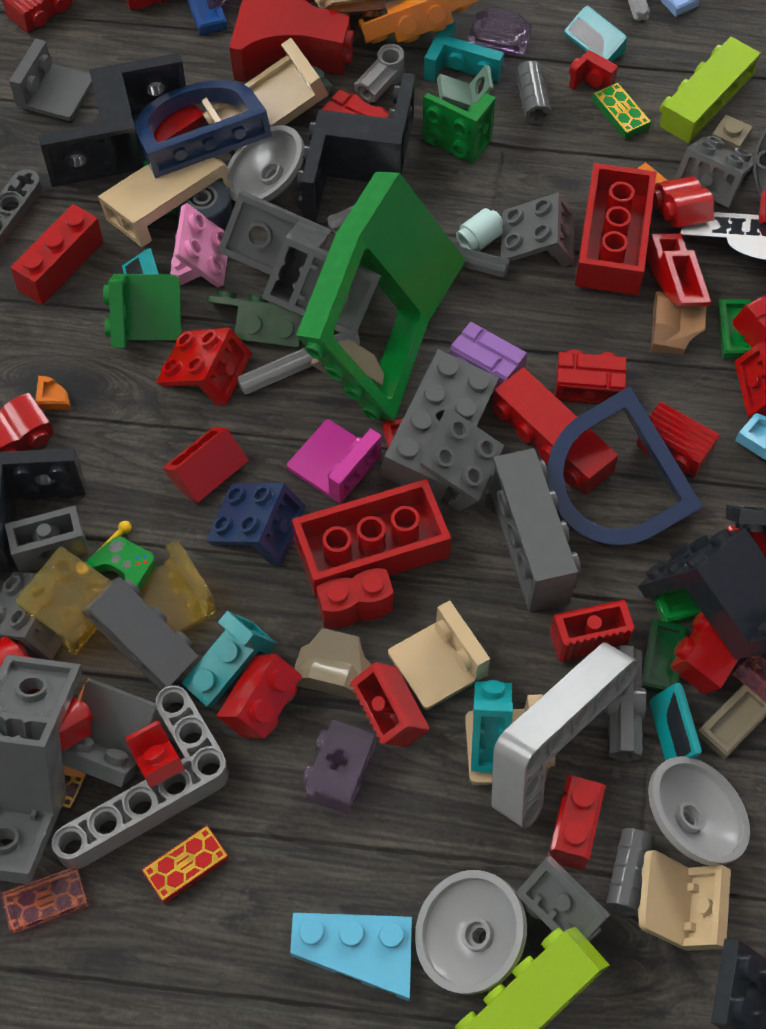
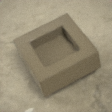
(732, 132)

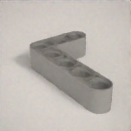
(549, 725)
(164, 804)

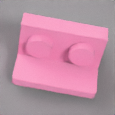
(197, 248)

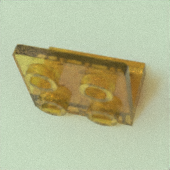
(179, 591)
(59, 596)

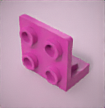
(336, 459)

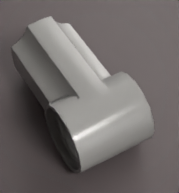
(382, 73)

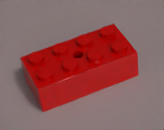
(616, 229)
(381, 531)

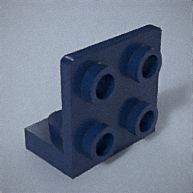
(259, 518)

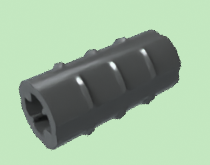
(533, 92)
(626, 879)

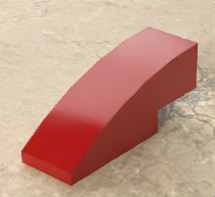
(677, 270)

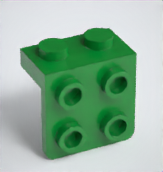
(142, 308)

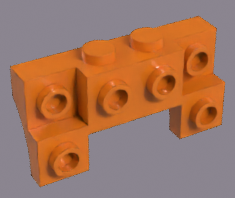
(412, 18)

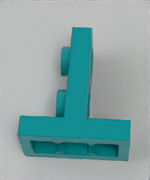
(460, 56)
(227, 658)
(490, 719)

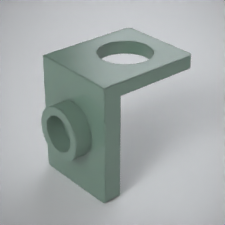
(462, 93)

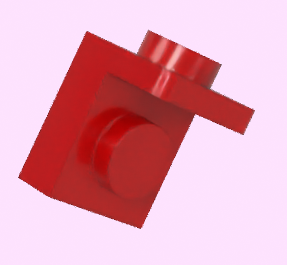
(593, 70)
(154, 753)

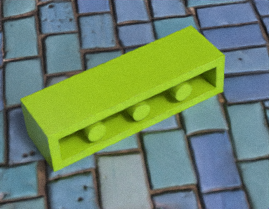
(708, 89)
(541, 985)

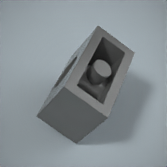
(38, 538)

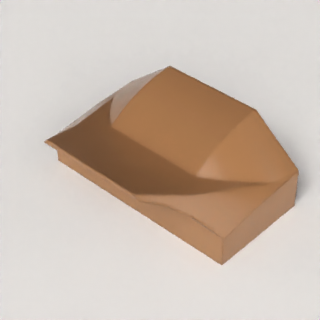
(674, 325)

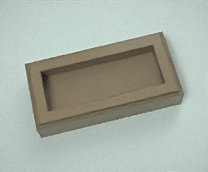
(733, 722)

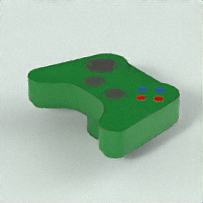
(125, 559)

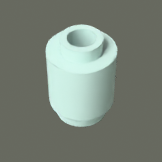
(480, 230)

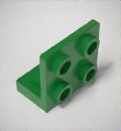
(457, 130)

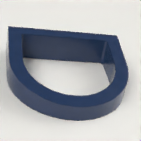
(205, 141)
(625, 402)

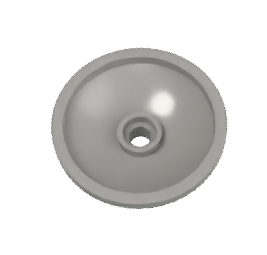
(267, 165)
(699, 811)
(451, 930)

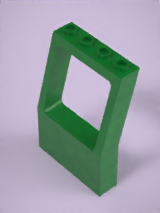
(417, 264)

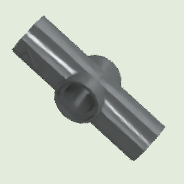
(626, 716)

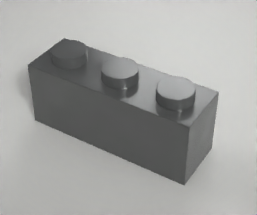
(140, 632)

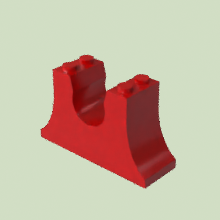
(266, 24)

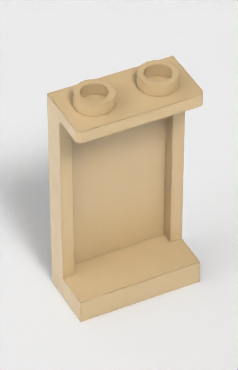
(283, 90)
(144, 199)

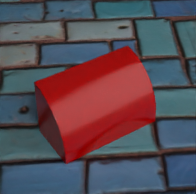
(206, 463)

